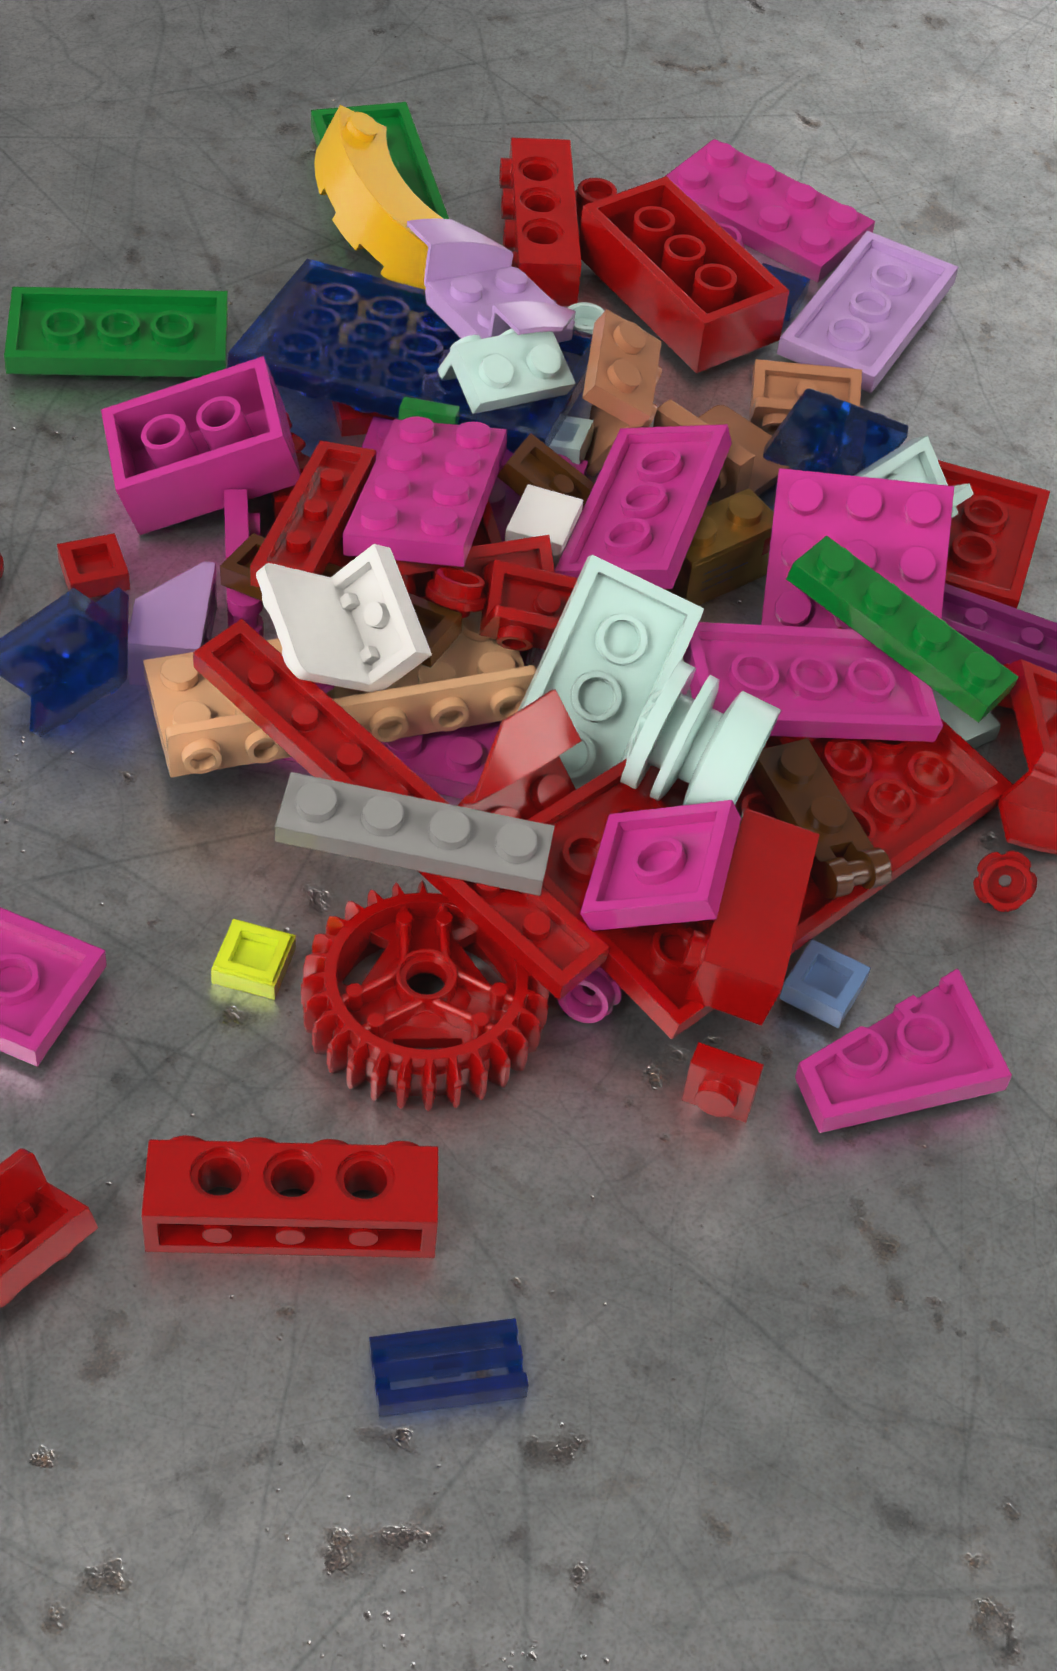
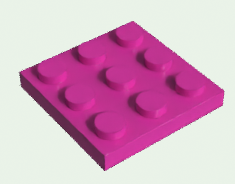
(885, 523)

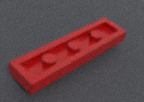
(316, 509)

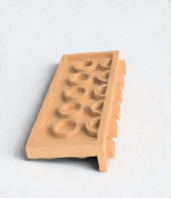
(464, 688)

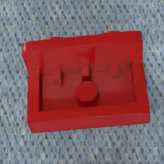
(523, 605)
(35, 1223)

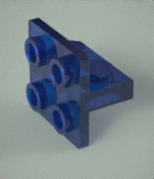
(832, 436)
(68, 656)

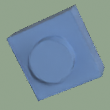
(825, 983)

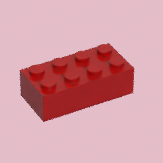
(682, 274)

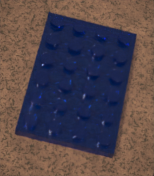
(379, 341)

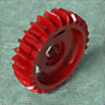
(382, 1021)

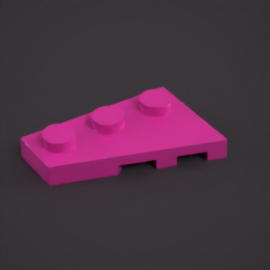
(909, 1061)

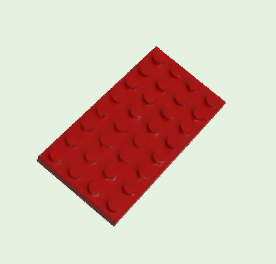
(901, 793)

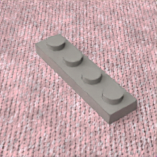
(414, 833)

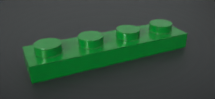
(902, 628)

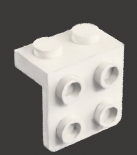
(346, 627)

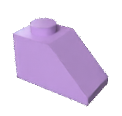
(172, 618)

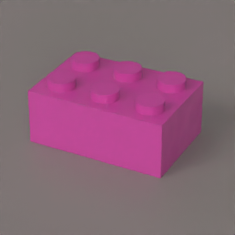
(194, 440)

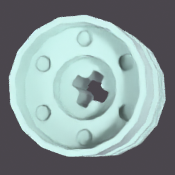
(696, 741)

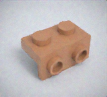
(780, 385)

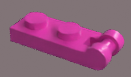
(239, 527)

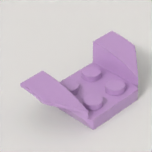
(478, 289)

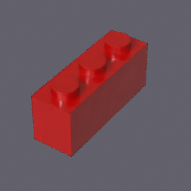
(746, 951)

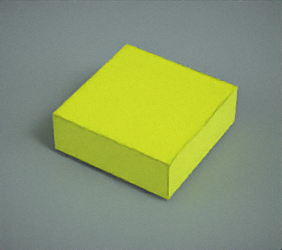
(253, 959)

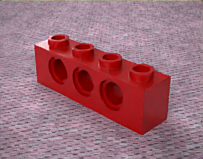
(542, 215)
(260, 1220)

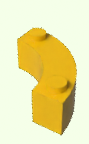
(371, 196)

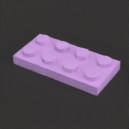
(868, 309)

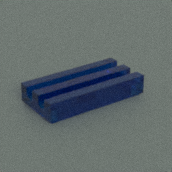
(440, 1342)

